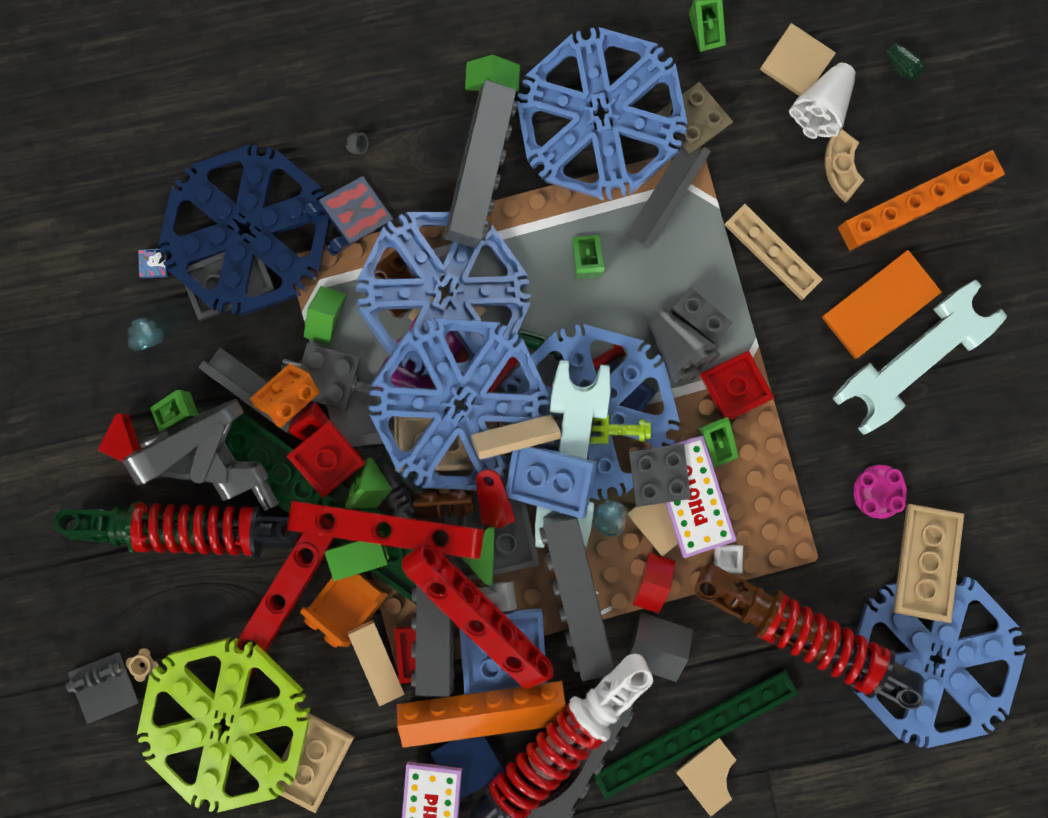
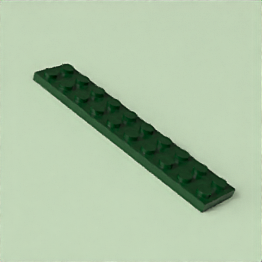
(255, 443)

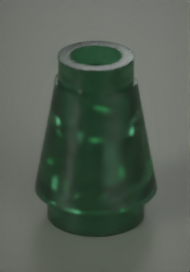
(905, 61)

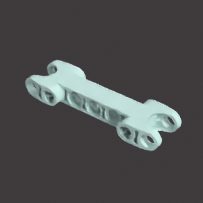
(882, 387)
(578, 408)

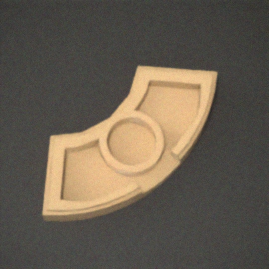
(841, 166)

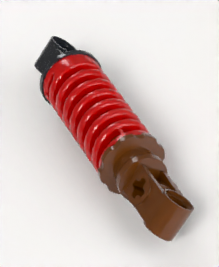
(812, 634)

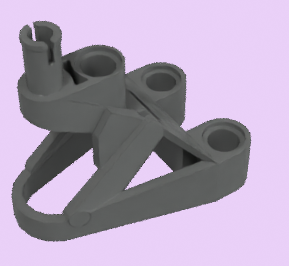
(168, 456)

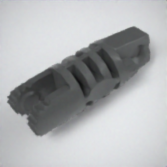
(399, 498)

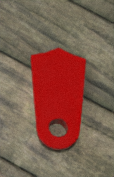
(493, 500)

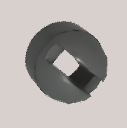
(362, 140)

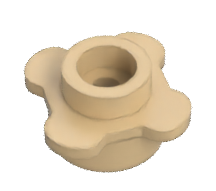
(136, 670)

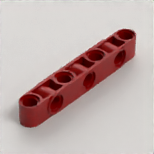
(365, 528)
(290, 585)
(477, 616)

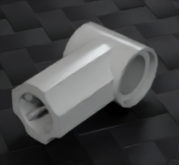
(501, 595)

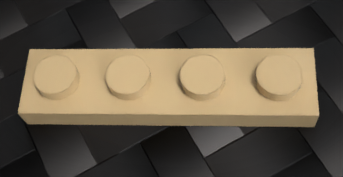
(773, 252)

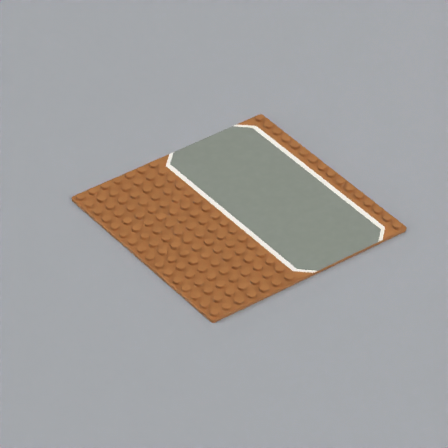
(636, 282)

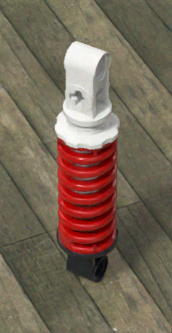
(565, 744)

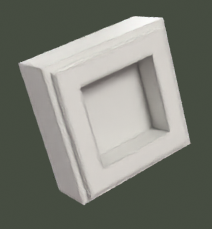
(729, 558)

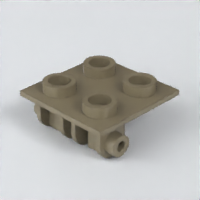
(703, 117)

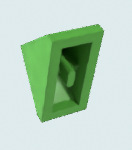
(708, 23)
(494, 70)
(587, 257)
(324, 315)
(173, 409)
(719, 441)
(367, 487)
(484, 566)

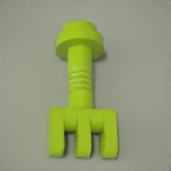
(642, 430)

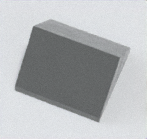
(662, 645)

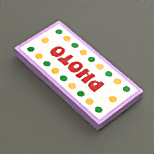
(702, 520)
(431, 791)

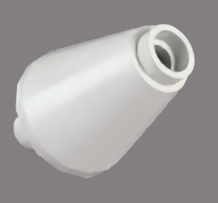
(825, 103)

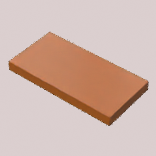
(881, 304)

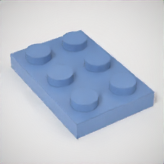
(551, 480)

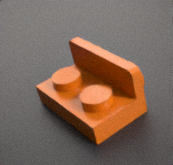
(285, 394)

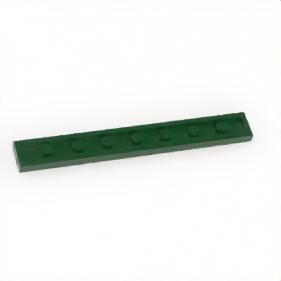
(695, 733)

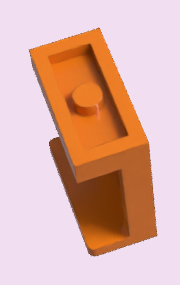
(343, 607)

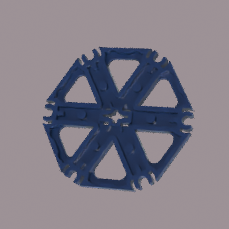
(238, 254)

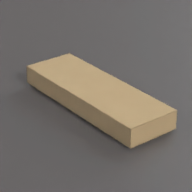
(515, 436)
(375, 663)

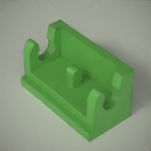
(355, 558)

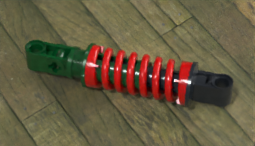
(179, 530)

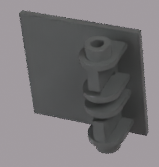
(659, 475)
(102, 687)

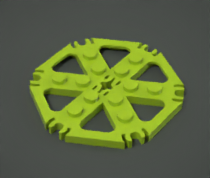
(243, 722)

